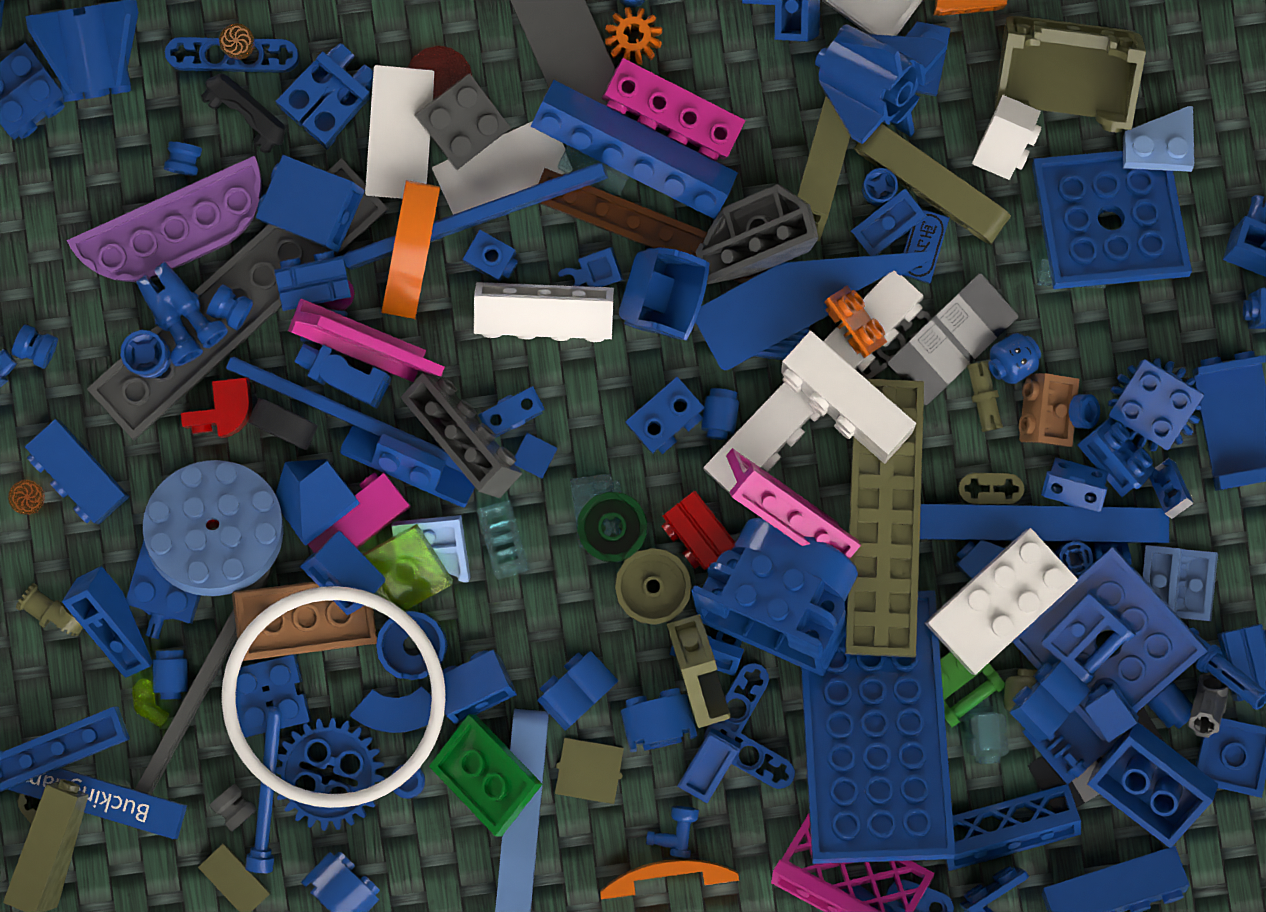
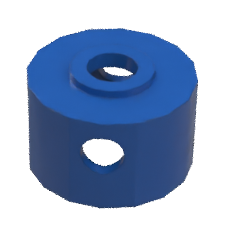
(392, 652)

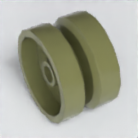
(658, 566)

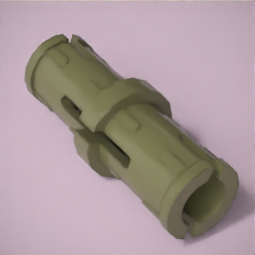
(985, 396)

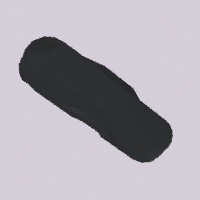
(225, 90)

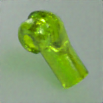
(145, 703)

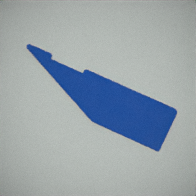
(787, 301)

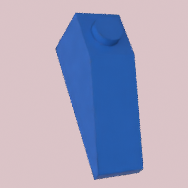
(108, 620)

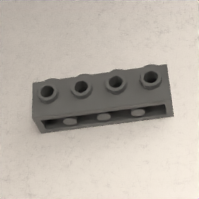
(461, 434)

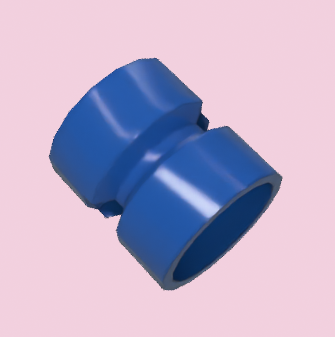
(146, 354)

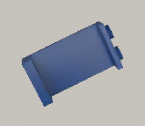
(1234, 418)

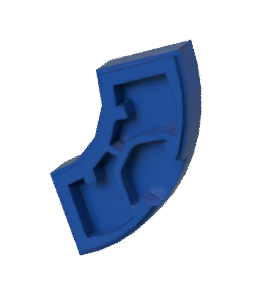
(393, 713)

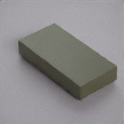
(233, 880)

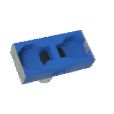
(1171, 488)

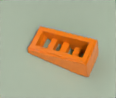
(953, 7)

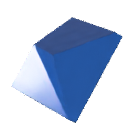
(313, 497)

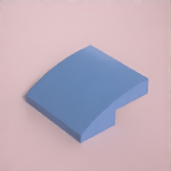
(1182, 579)

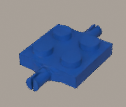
(158, 596)

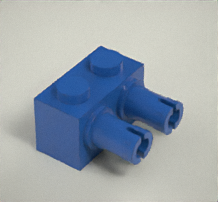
(1248, 239)

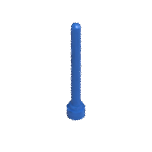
(260, 857)

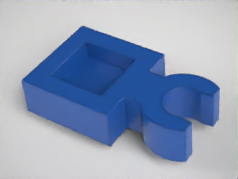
(596, 269)

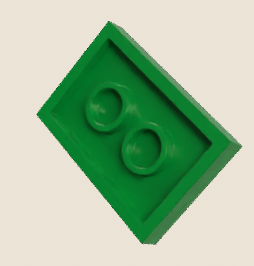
(485, 775)

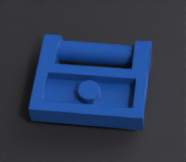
(1077, 632)

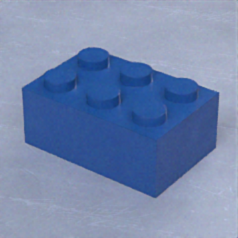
(1153, 784)

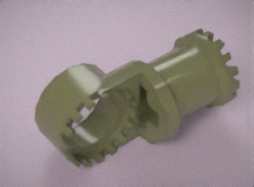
(48, 610)

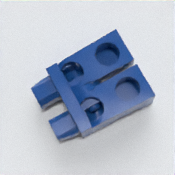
(331, 86)
(331, 368)

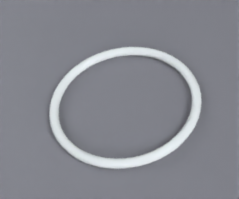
(343, 594)

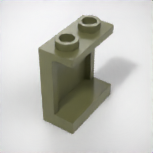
(698, 670)

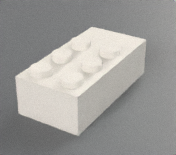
(847, 397)
(1001, 601)

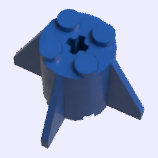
(88, 47)
(875, 78)

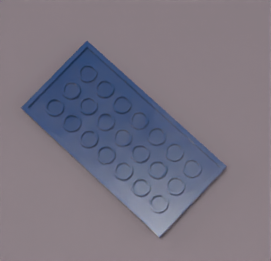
(879, 754)

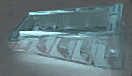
(508, 568)

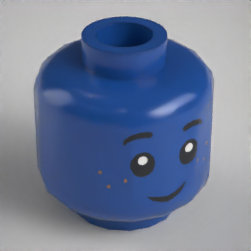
(1014, 358)

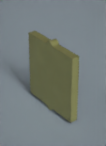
(589, 770)

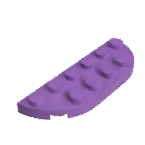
(175, 226)

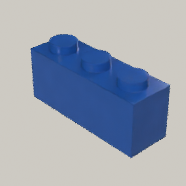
(75, 473)

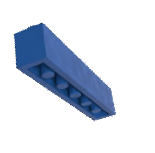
(634, 149)

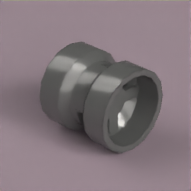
(233, 807)

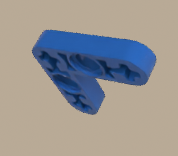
(734, 727)

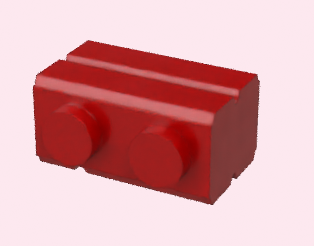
(697, 530)

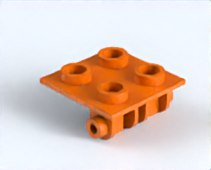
(866, 332)

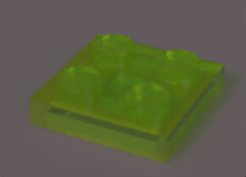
(409, 567)

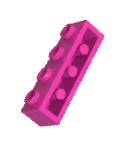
(672, 110)

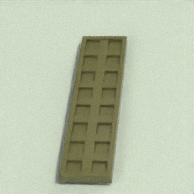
(887, 524)

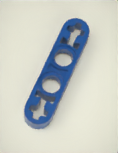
(229, 64)

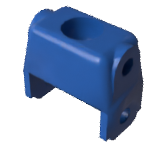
(664, 292)

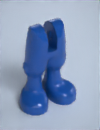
(170, 305)

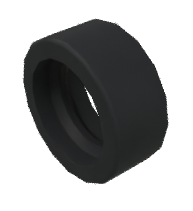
(282, 423)

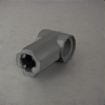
(1208, 705)

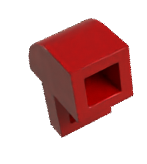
(231, 410)

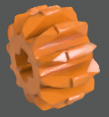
(645, 32)

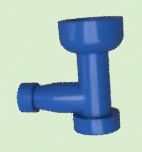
(676, 842)

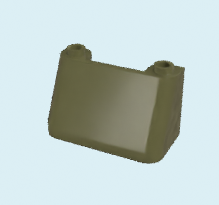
(1072, 69)

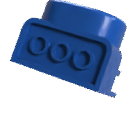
(779, 595)

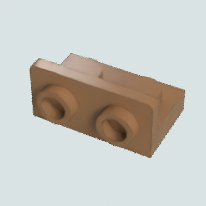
(1047, 409)

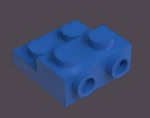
(26, 93)

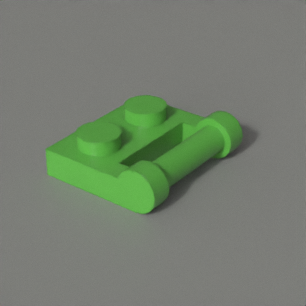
(955, 676)

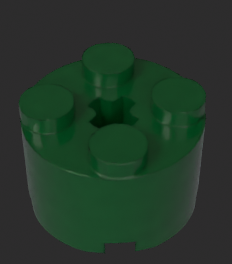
(632, 526)

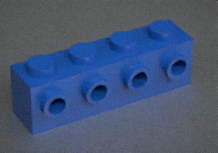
(1122, 886)

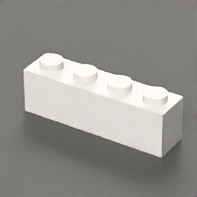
(543, 311)

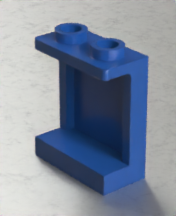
(310, 203)

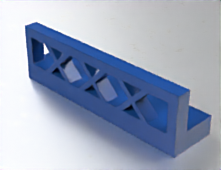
(1018, 835)

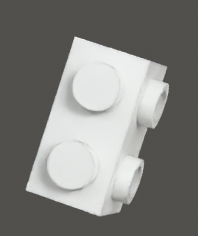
(1007, 137)

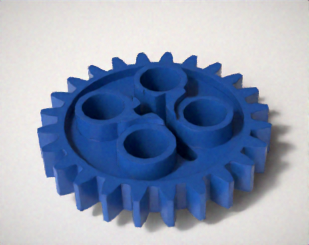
(338, 743)

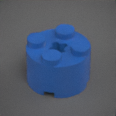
(658, 721)
(339, 888)

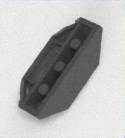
(758, 234)

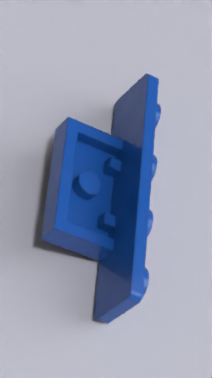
(408, 465)

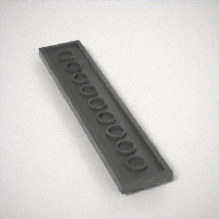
(250, 273)

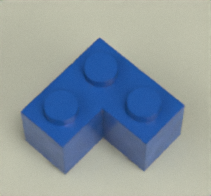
(794, 18)

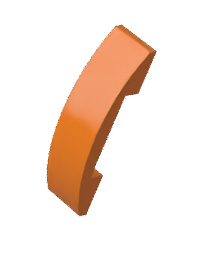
(410, 249)
(712, 874)

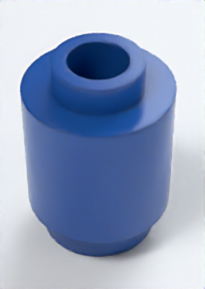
(720, 413)
(170, 674)
(1171, 706)

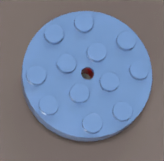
(213, 528)

